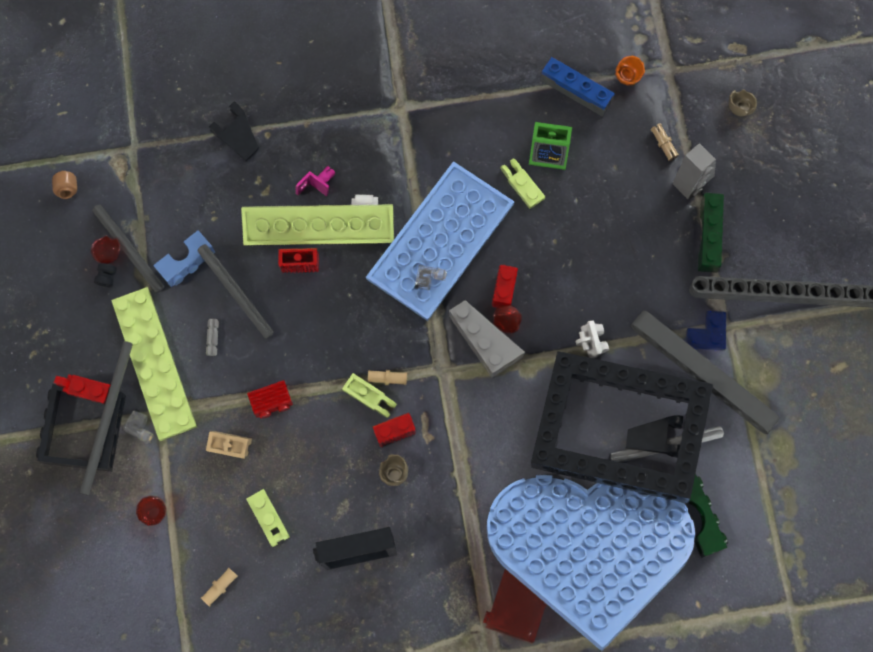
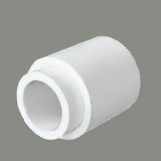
(364, 200)

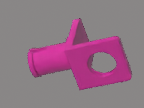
(318, 182)

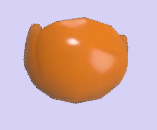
(630, 70)

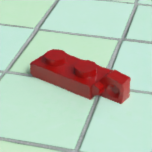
(84, 388)

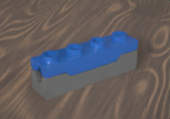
(577, 86)

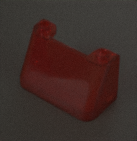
(515, 610)

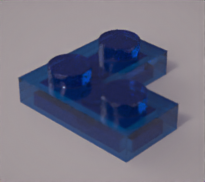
(713, 335)

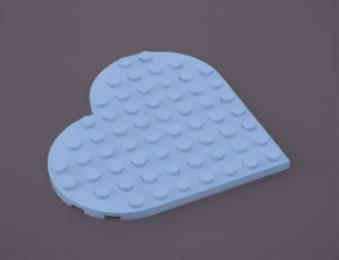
(591, 550)

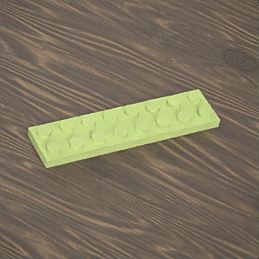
(318, 224)
(154, 364)

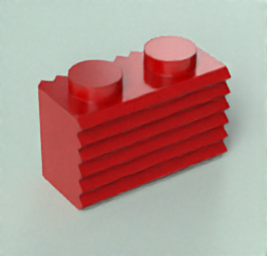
(298, 260)
(504, 286)
(270, 399)
(394, 429)

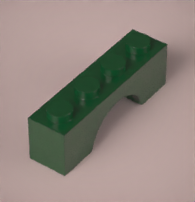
(712, 229)
(710, 537)

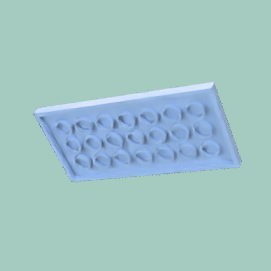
(440, 234)

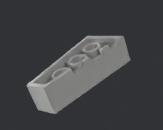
(695, 171)
(486, 340)

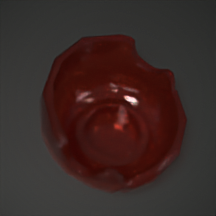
(105, 250)
(507, 318)
(151, 510)

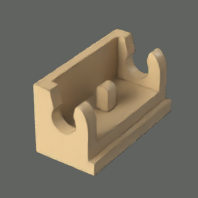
(228, 444)

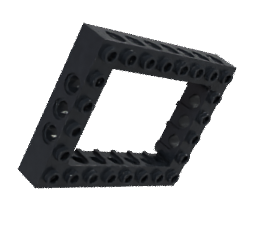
(613, 473)

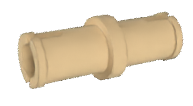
(664, 142)
(387, 377)
(219, 587)

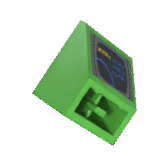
(550, 145)

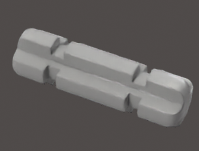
(212, 337)

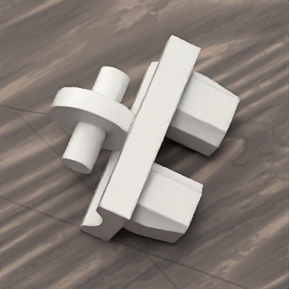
(590, 340)

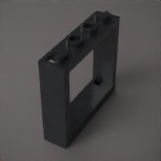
(46, 434)
(355, 548)

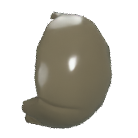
(742, 103)
(393, 470)

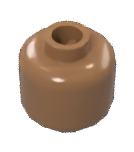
(64, 184)

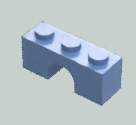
(175, 271)

